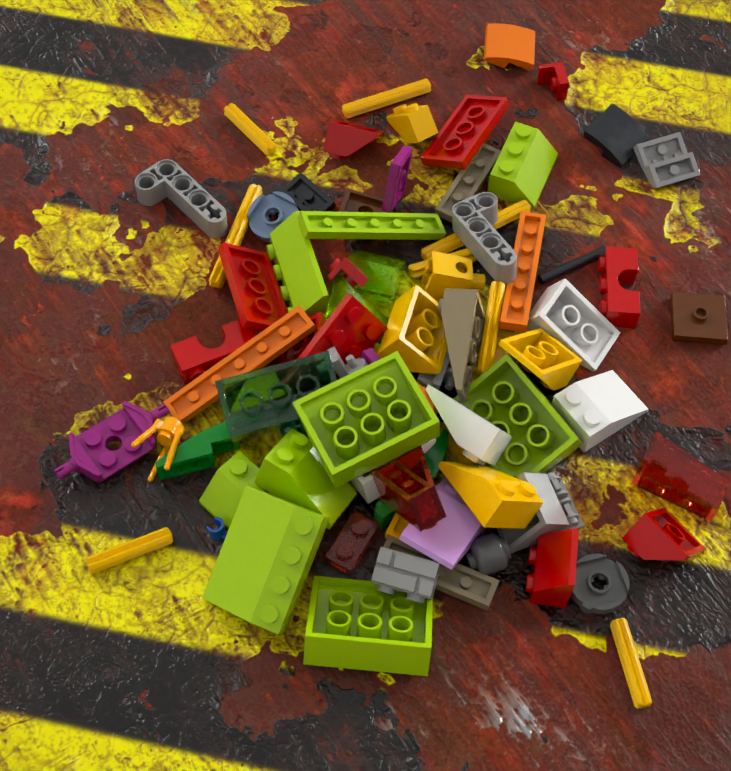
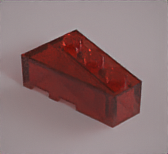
(680, 478)
(410, 489)

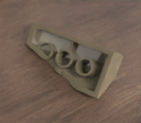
(463, 327)

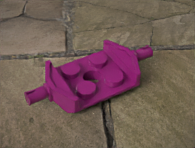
(90, 450)

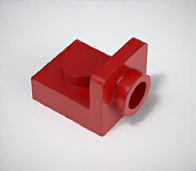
(556, 77)
(352, 275)

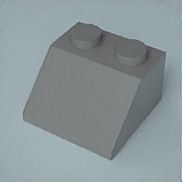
(547, 520)

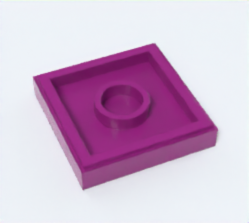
(397, 178)

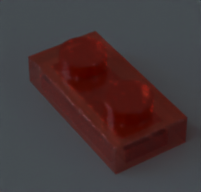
(352, 542)

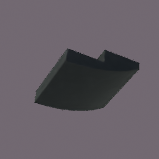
(616, 135)
(306, 195)

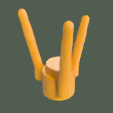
(168, 434)

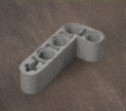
(171, 181)
(473, 226)

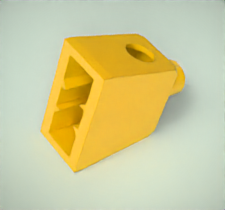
(449, 272)

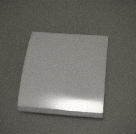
(666, 160)

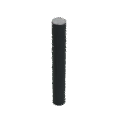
(571, 265)

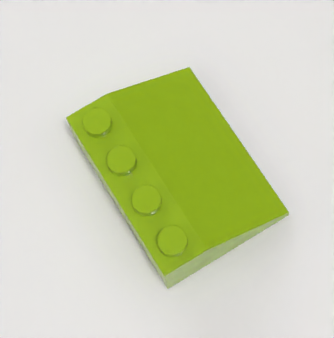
(519, 408)
(367, 419)
(265, 559)
(366, 628)

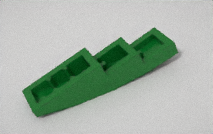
(198, 452)

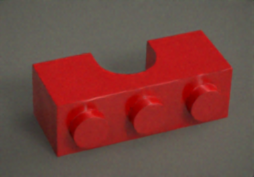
(618, 268)
(194, 359)

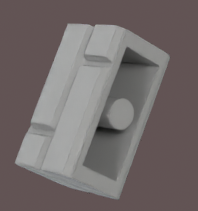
(405, 573)

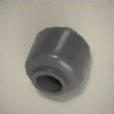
(488, 554)

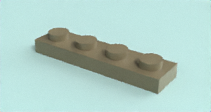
(468, 181)
(459, 582)

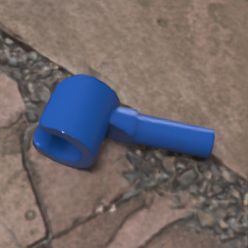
(219, 533)

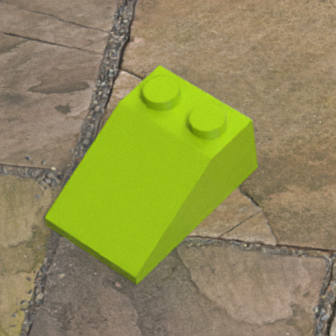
(297, 475)

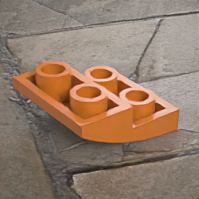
(509, 45)

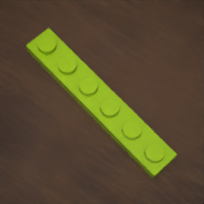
(370, 225)

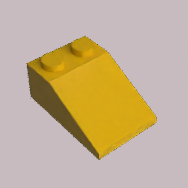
(543, 357)
(493, 495)

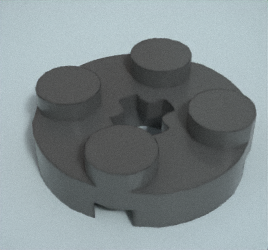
(612, 594)

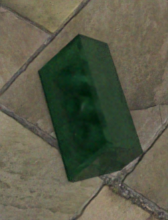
(264, 397)

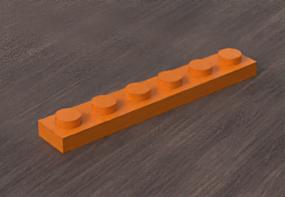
(520, 292)
(247, 358)

